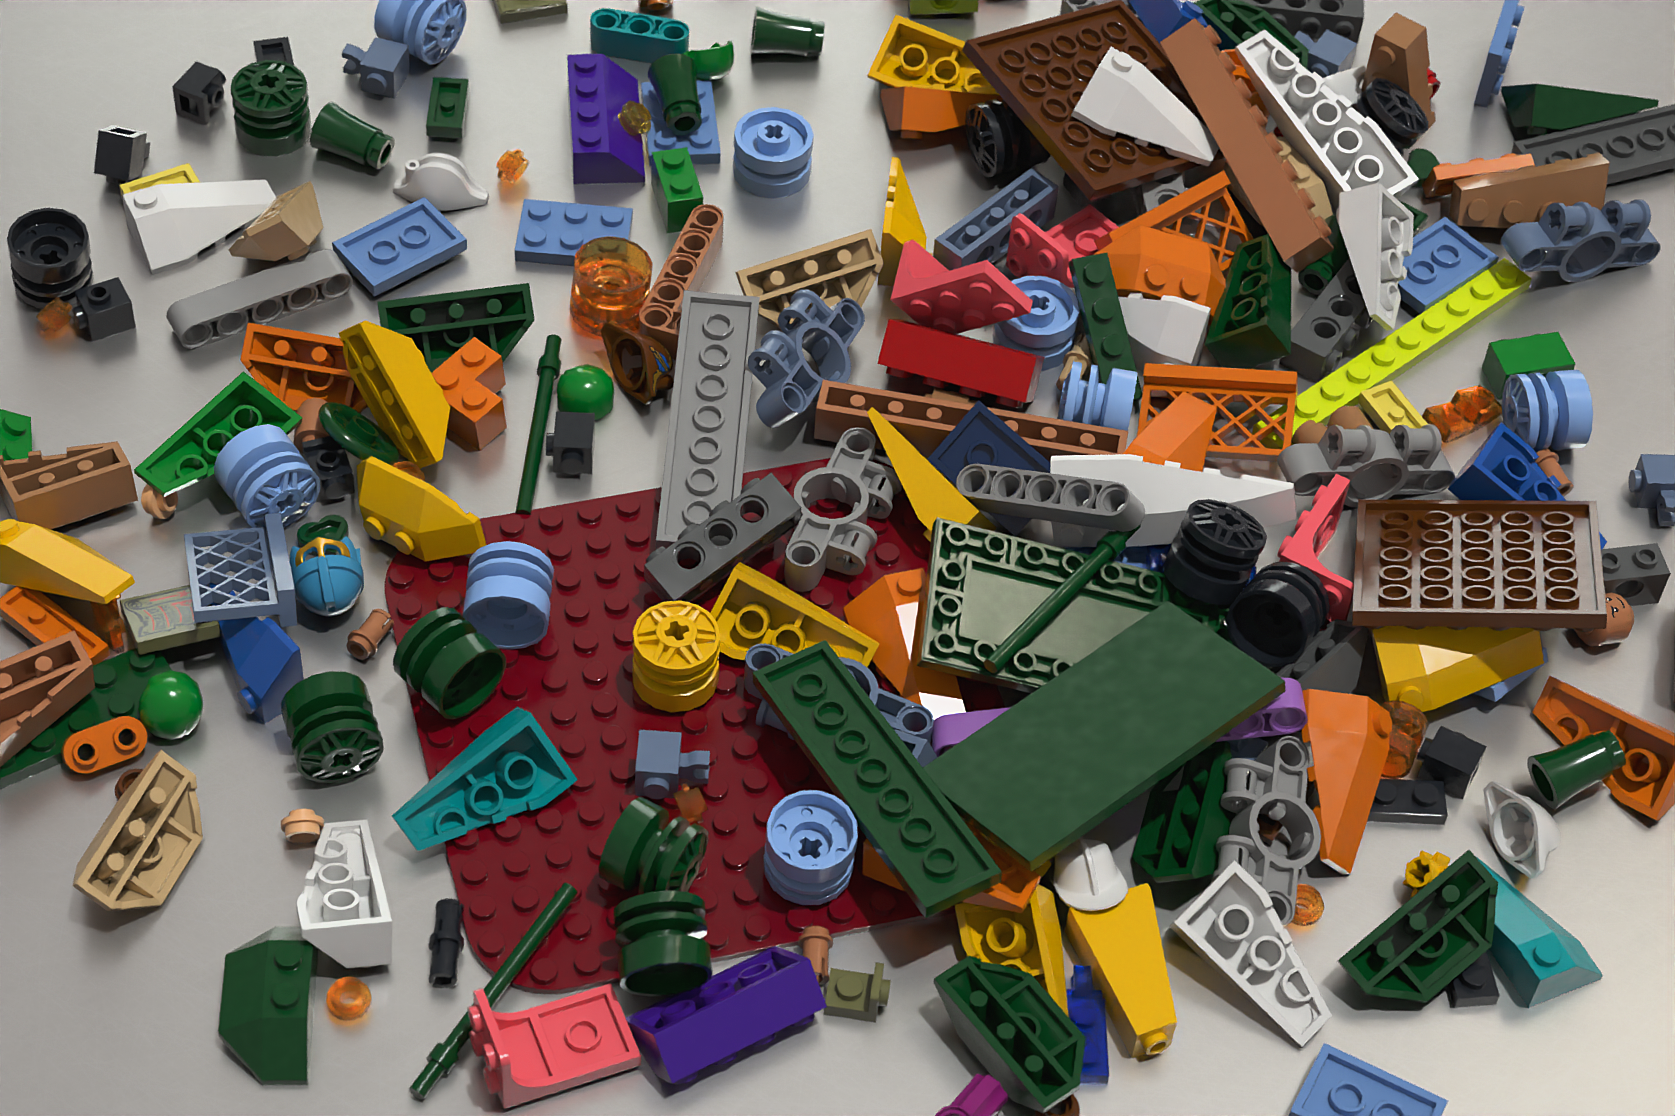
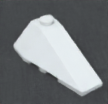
(1134, 102)
(184, 218)
(1377, 240)
(1162, 329)
(345, 898)
(1249, 947)

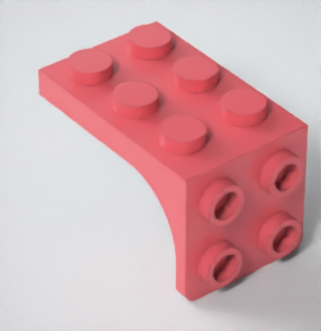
(1048, 253)
(954, 298)
(1312, 535)
(551, 1044)

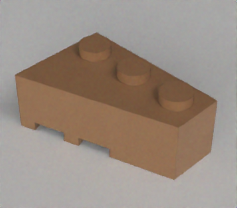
(1402, 57)
(68, 485)

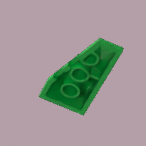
(195, 446)

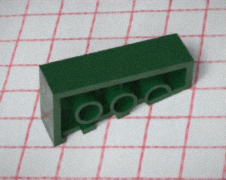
(1254, 309)

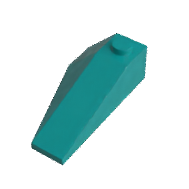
(493, 778)
(1536, 950)

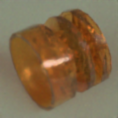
(609, 284)

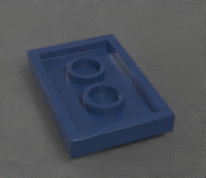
(987, 441)

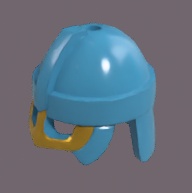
(327, 582)

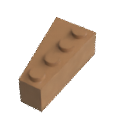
(1525, 193)

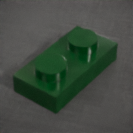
(447, 107)

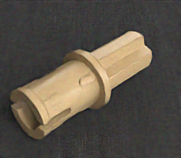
(1079, 353)

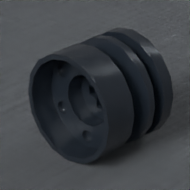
(1394, 113)
(1000, 139)
(49, 256)
(1214, 552)
(1278, 614)

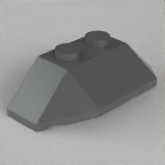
(1330, 659)

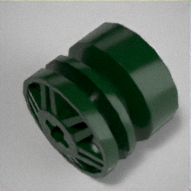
(271, 108)
(449, 663)
(331, 727)
(652, 850)
(662, 943)

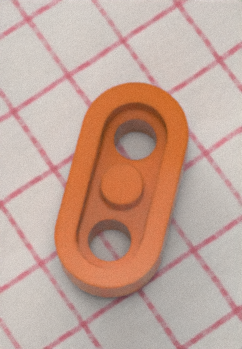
(104, 743)

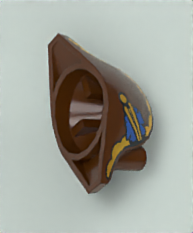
(637, 362)

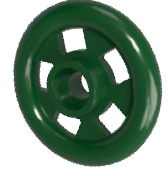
(357, 433)

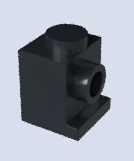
(199, 92)
(331, 466)

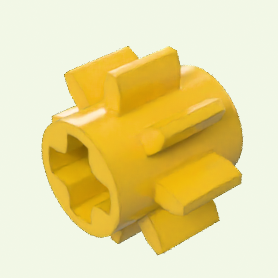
(1424, 869)

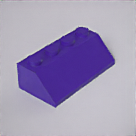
(599, 144)
(727, 1014)

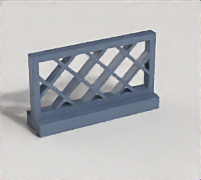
(270, 568)

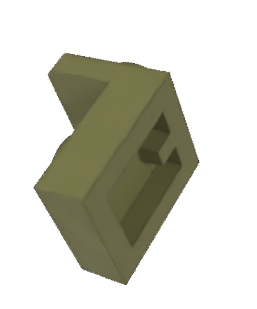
(856, 993)

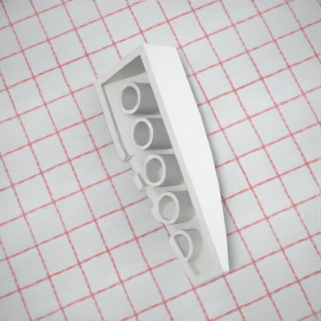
(1320, 124)
(1167, 494)

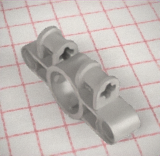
(1398, 462)
(828, 542)
(1278, 788)

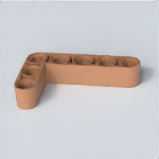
(682, 271)

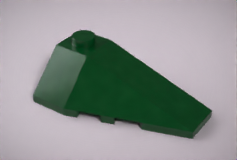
(1558, 108)

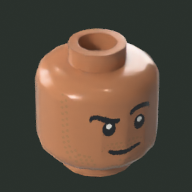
(1618, 626)

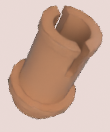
(1549, 464)
(364, 641)
(815, 946)

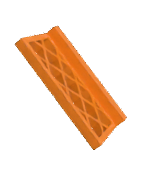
(1184, 206)
(1220, 388)

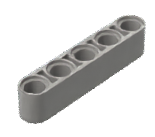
(259, 298)
(1062, 507)

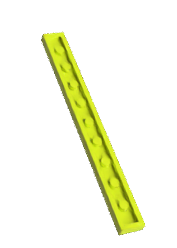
(1405, 346)

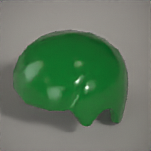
(713, 62)
(585, 391)
(171, 705)

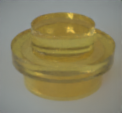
(635, 118)

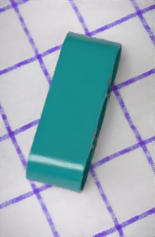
(636, 35)

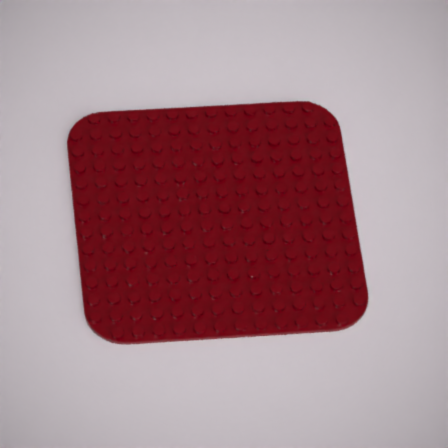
(587, 705)

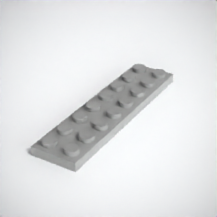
(707, 410)

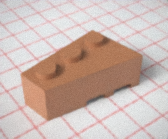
(40, 688)

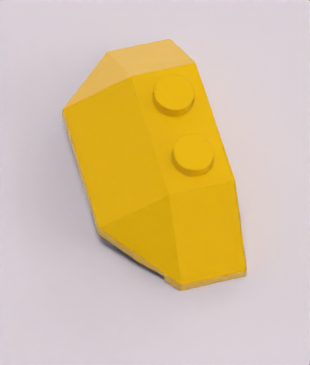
(398, 390)
(414, 514)

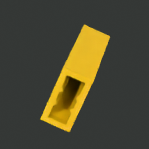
(1129, 969)

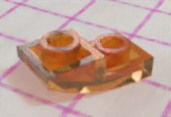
(1464, 414)
(109, 625)

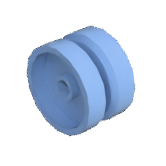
(772, 152)
(1048, 327)

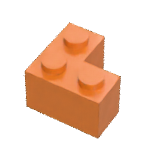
(470, 388)

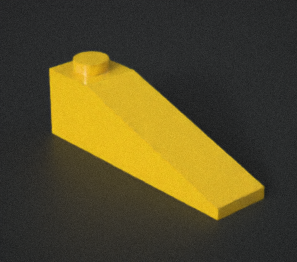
(925, 59)
(900, 223)
(925, 486)
(57, 564)
(762, 611)
(1446, 664)
(1018, 940)

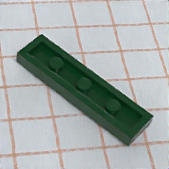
(1102, 316)

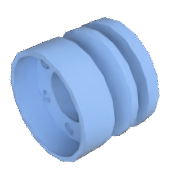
(426, 26)
(1097, 402)
(1549, 409)
(266, 476)
(509, 594)
(810, 847)

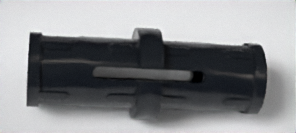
(446, 943)

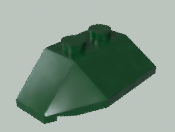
(1239, 21)
(449, 320)
(1186, 819)
(1428, 936)
(271, 1005)
(1014, 1031)

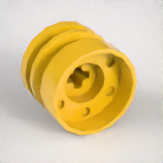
(676, 656)

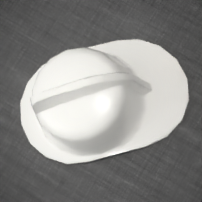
(1088, 876)

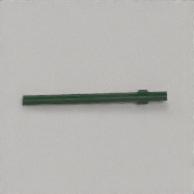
(548, 371)
(1107, 549)
(444, 1055)

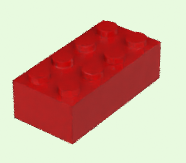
(960, 360)

